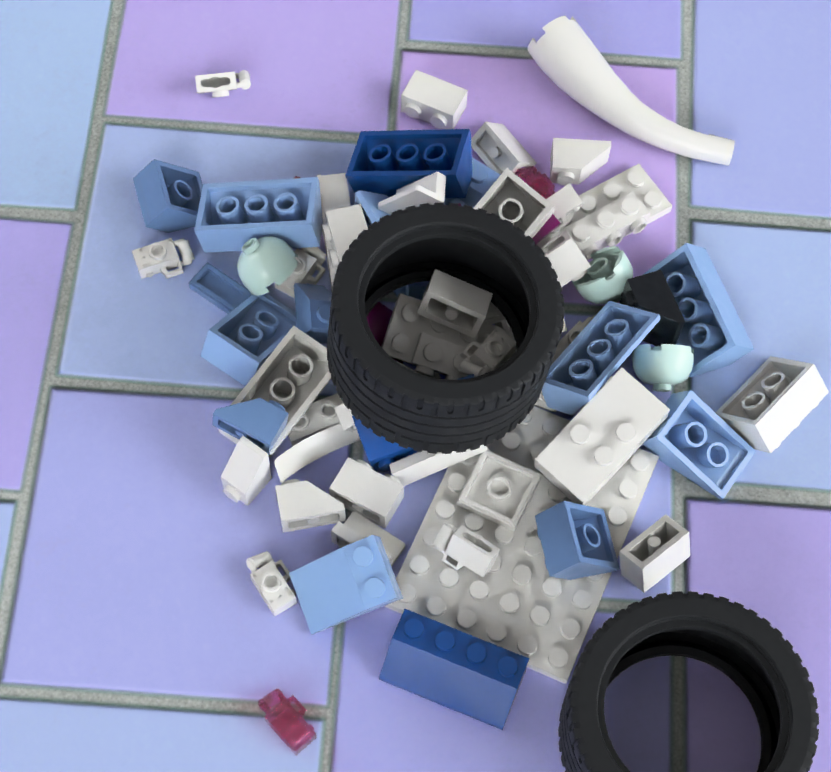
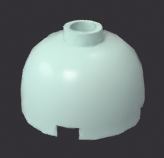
(265, 262)
(605, 277)
(663, 365)

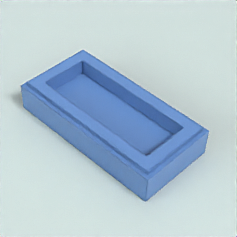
(218, 288)

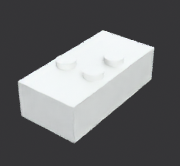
(601, 437)

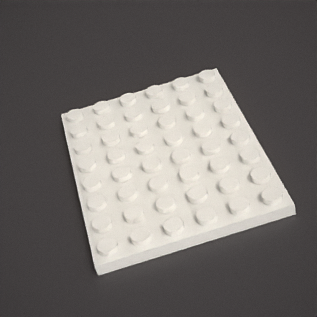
(517, 598)

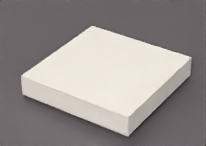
(499, 489)

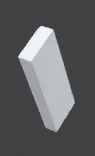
(424, 464)

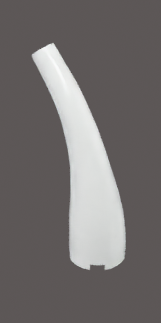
(585, 76)

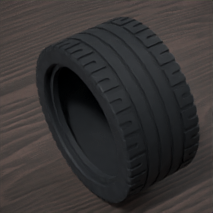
(478, 250)
(703, 630)

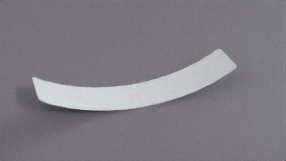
(313, 449)

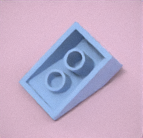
(248, 336)
(700, 444)
(345, 584)

